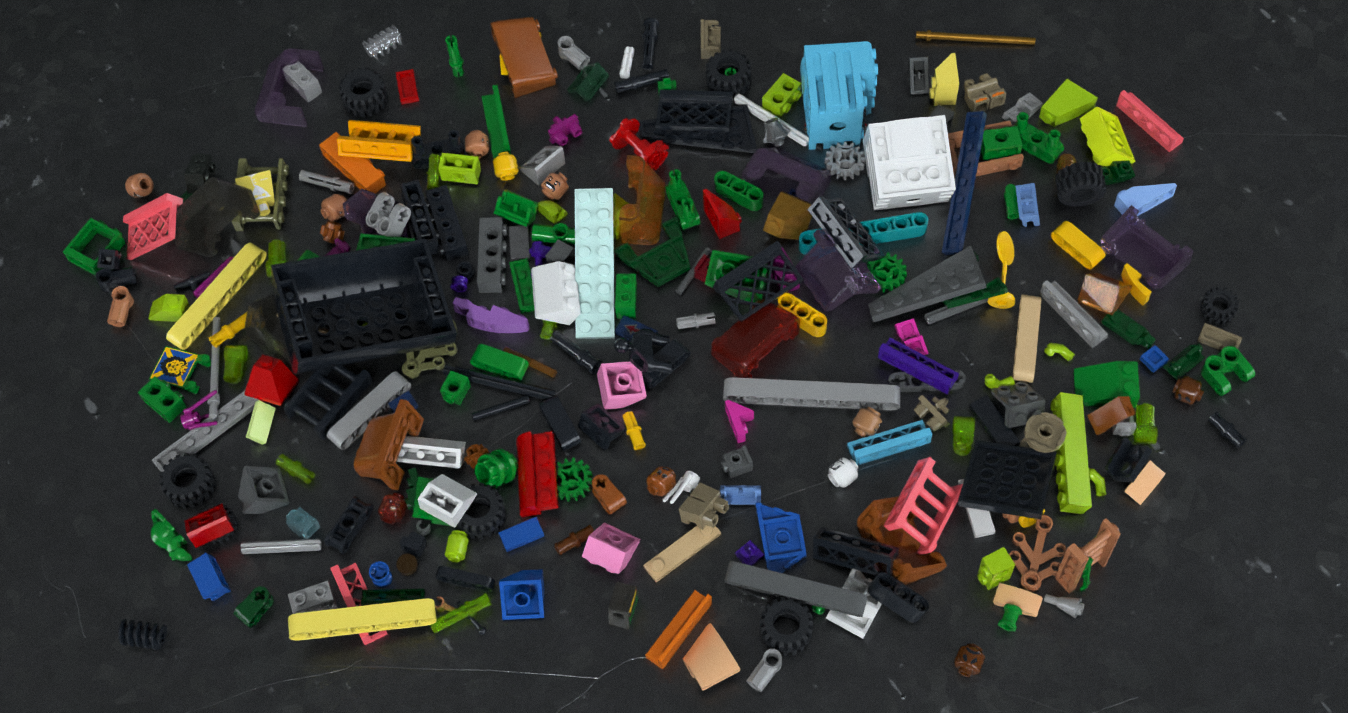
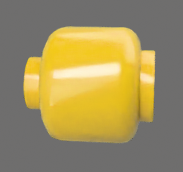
(505, 166)

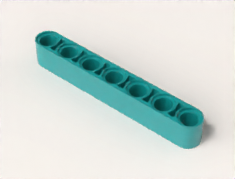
(889, 224)

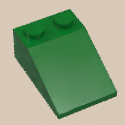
(725, 262)
(1106, 382)

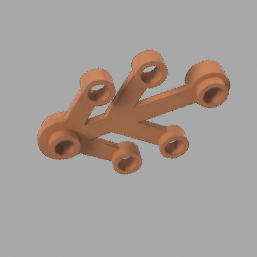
(1036, 557)

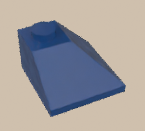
(522, 595)

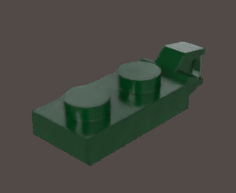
(1128, 329)

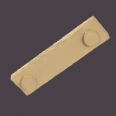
(680, 551)

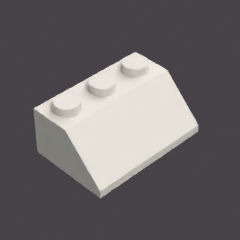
(555, 292)

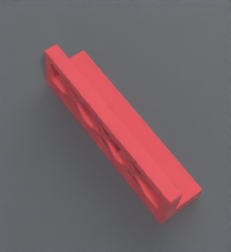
(1149, 121)
(348, 598)

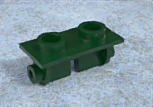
(1185, 361)

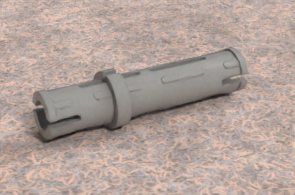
(307, 176)

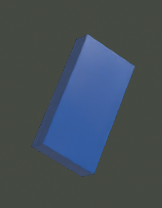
(521, 534)

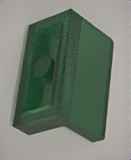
(589, 81)

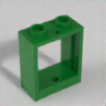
(82, 239)

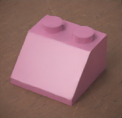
(620, 384)
(610, 548)

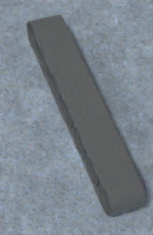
(797, 588)

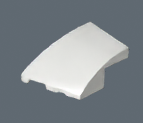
(857, 625)

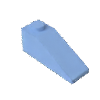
(1144, 197)

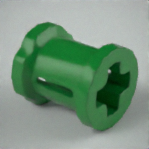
(1010, 617)

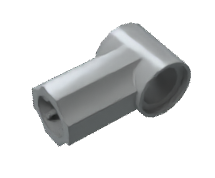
(572, 53)
(764, 672)

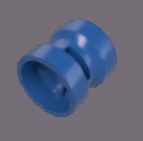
(378, 570)

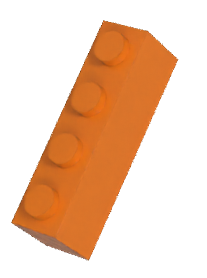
(356, 169)

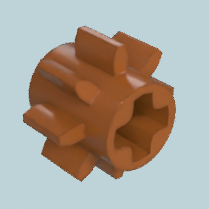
(332, 231)
(474, 453)

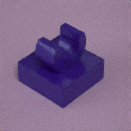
(749, 554)

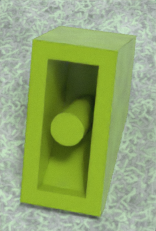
(169, 308)

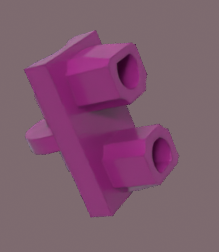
(562, 128)

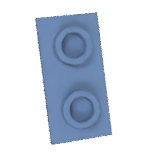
(741, 494)

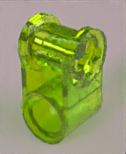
(963, 433)

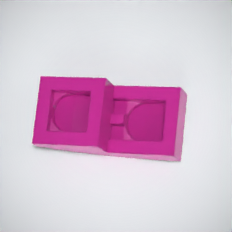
(910, 336)

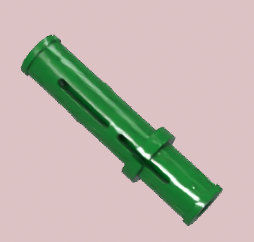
(455, 60)

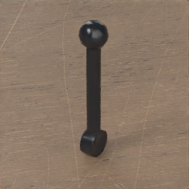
(481, 630)

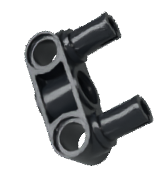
(422, 152)

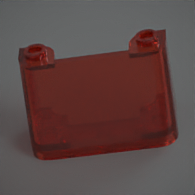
(754, 338)

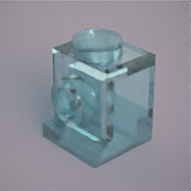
(306, 527)

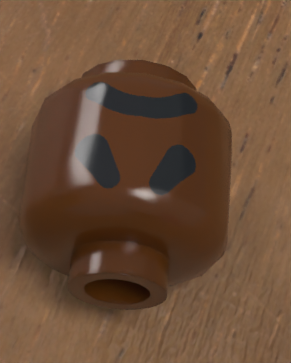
(1188, 390)
(969, 660)

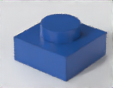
(1154, 358)

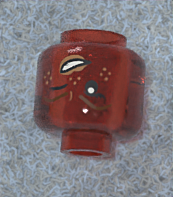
(392, 508)

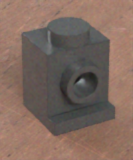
(738, 468)

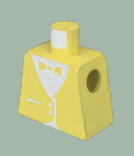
(261, 188)

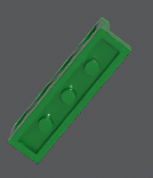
(495, 122)

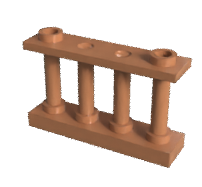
(987, 167)
(1076, 558)

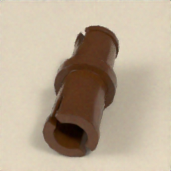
(573, 540)

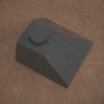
(262, 490)

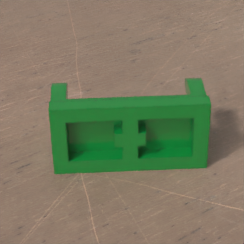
(516, 208)

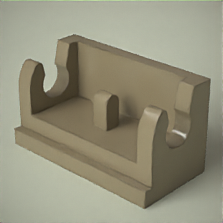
(710, 38)

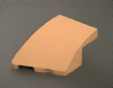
(710, 659)

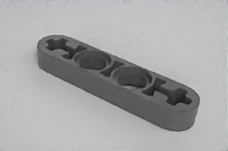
(901, 376)

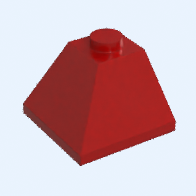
(720, 215)
(270, 381)

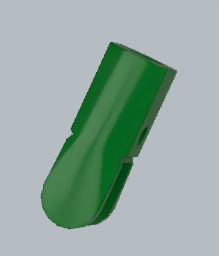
(1011, 202)

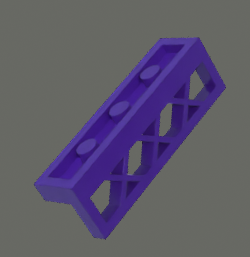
(915, 367)

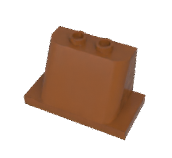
(383, 444)

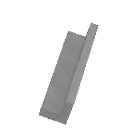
(1073, 313)

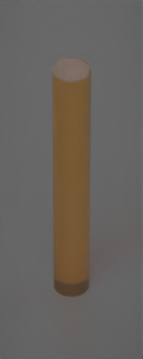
(533, 363)

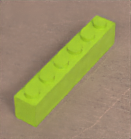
(1072, 456)

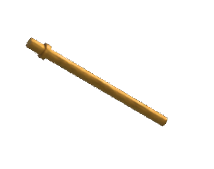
(974, 37)

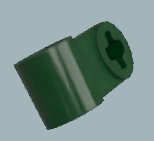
(253, 607)

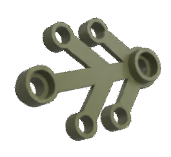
(418, 363)

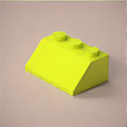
(1105, 137)

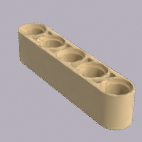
(1027, 338)

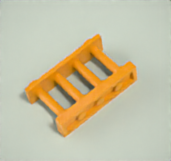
(378, 140)

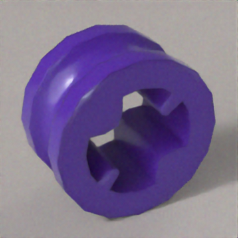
(459, 283)

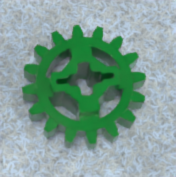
(888, 269)
(574, 487)

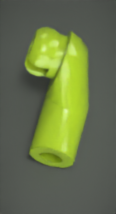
(1059, 348)
(992, 382)
(1099, 482)

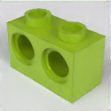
(780, 93)
(995, 568)

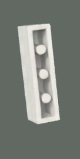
(432, 452)

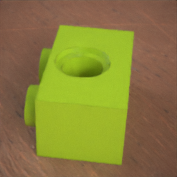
(459, 168)

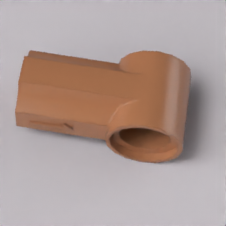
(120, 307)

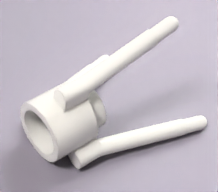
(686, 483)

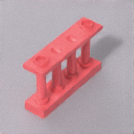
(906, 504)

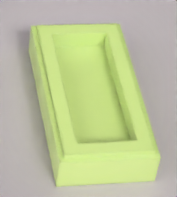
(260, 422)

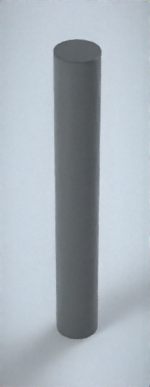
(690, 275)

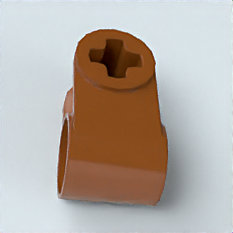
(609, 496)

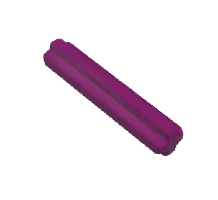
(201, 288)

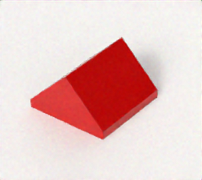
(208, 525)

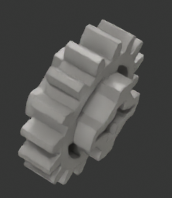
(845, 160)

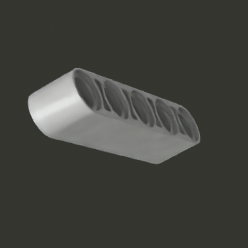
(373, 405)

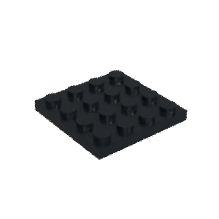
(1007, 479)

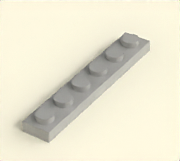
(200, 437)

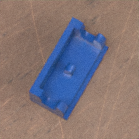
(208, 577)

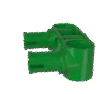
(1036, 142)
(681, 201)

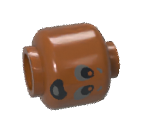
(661, 481)

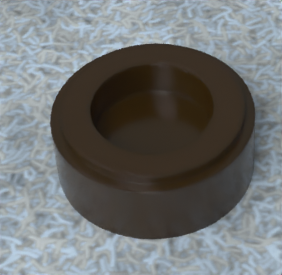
(407, 564)

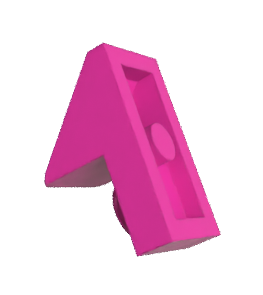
(737, 417)

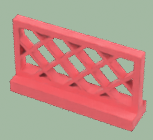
(148, 215)

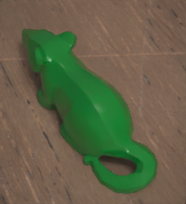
(165, 536)

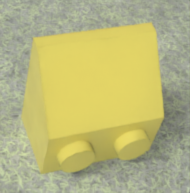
(945, 82)

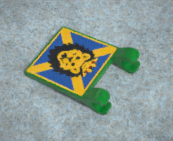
(177, 367)

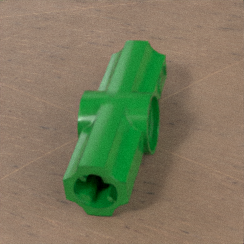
(550, 233)

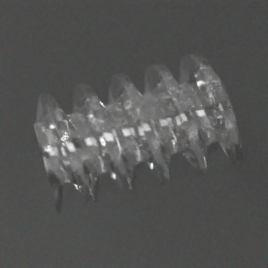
(382, 42)

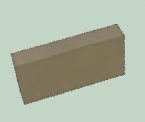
(1218, 338)

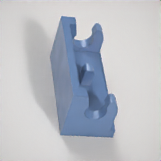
(1027, 204)

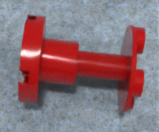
(652, 153)

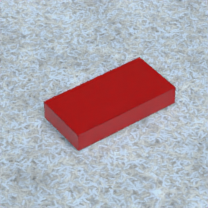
(407, 86)

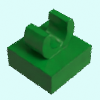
(667, 84)

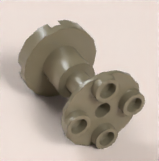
(1044, 433)

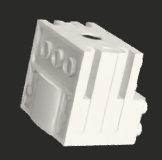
(909, 162)

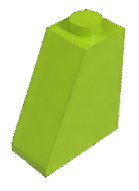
(1067, 103)

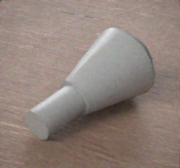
(1069, 605)

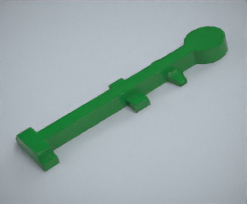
(1086, 576)

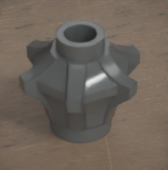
(775, 132)

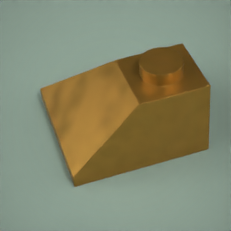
(788, 217)

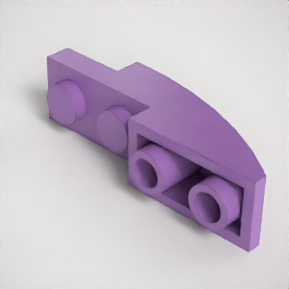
(496, 320)

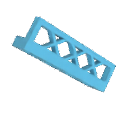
(890, 446)

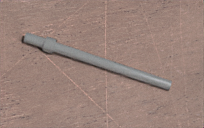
(215, 399)

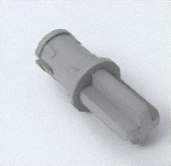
(695, 320)

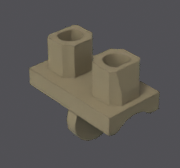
(925, 407)

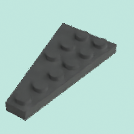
(942, 282)

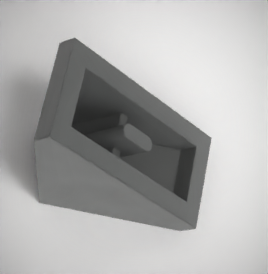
(918, 75)

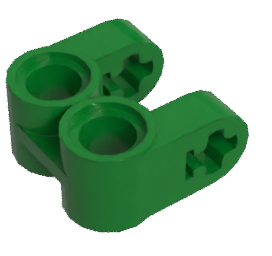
(1239, 365)

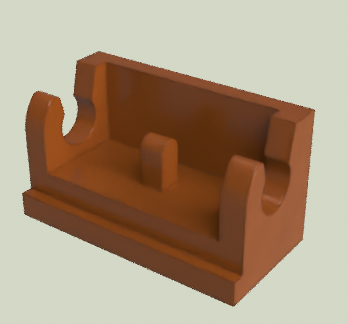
(1111, 414)

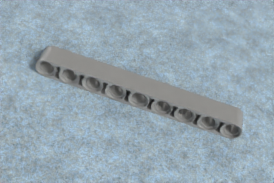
(811, 393)

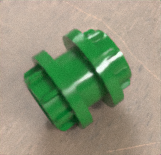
(496, 468)

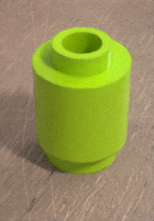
(456, 546)

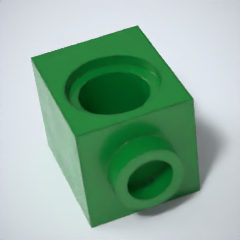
(455, 380)

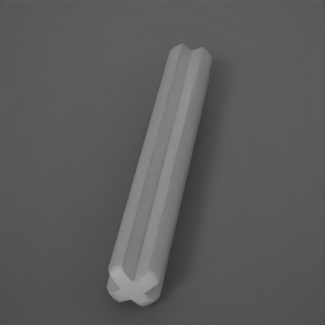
(281, 546)

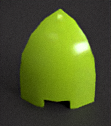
(551, 211)

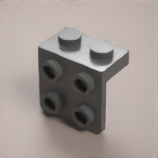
(1020, 403)

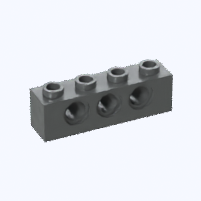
(491, 281)

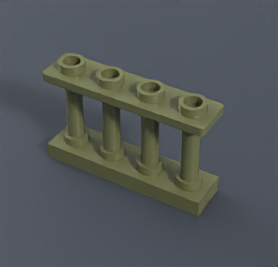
(280, 186)

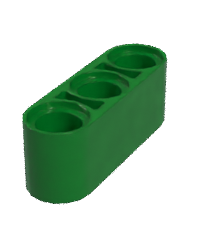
(746, 194)
(499, 362)

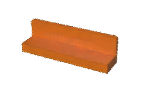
(679, 629)

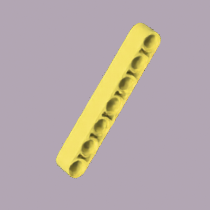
(216, 296)
(361, 619)

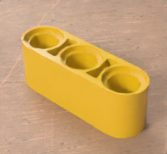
(1078, 245)
(812, 316)

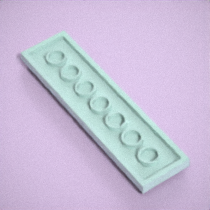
(595, 263)

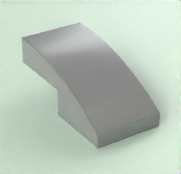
(1027, 104)

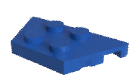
(780, 537)

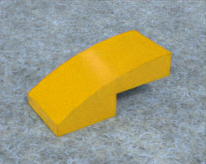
(1138, 290)

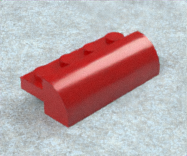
(536, 473)

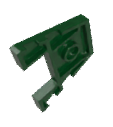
(661, 262)
(994, 288)

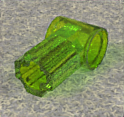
(276, 255)
(234, 358)
(1145, 429)

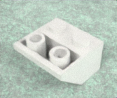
(446, 499)

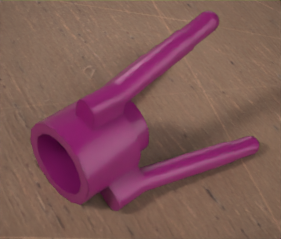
(191, 419)

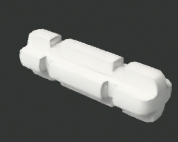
(627, 62)

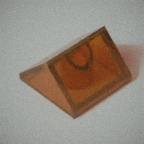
(1103, 292)

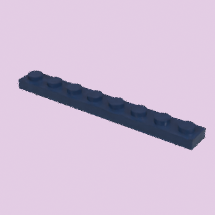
(964, 183)

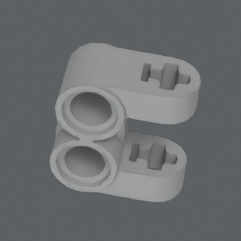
(385, 222)

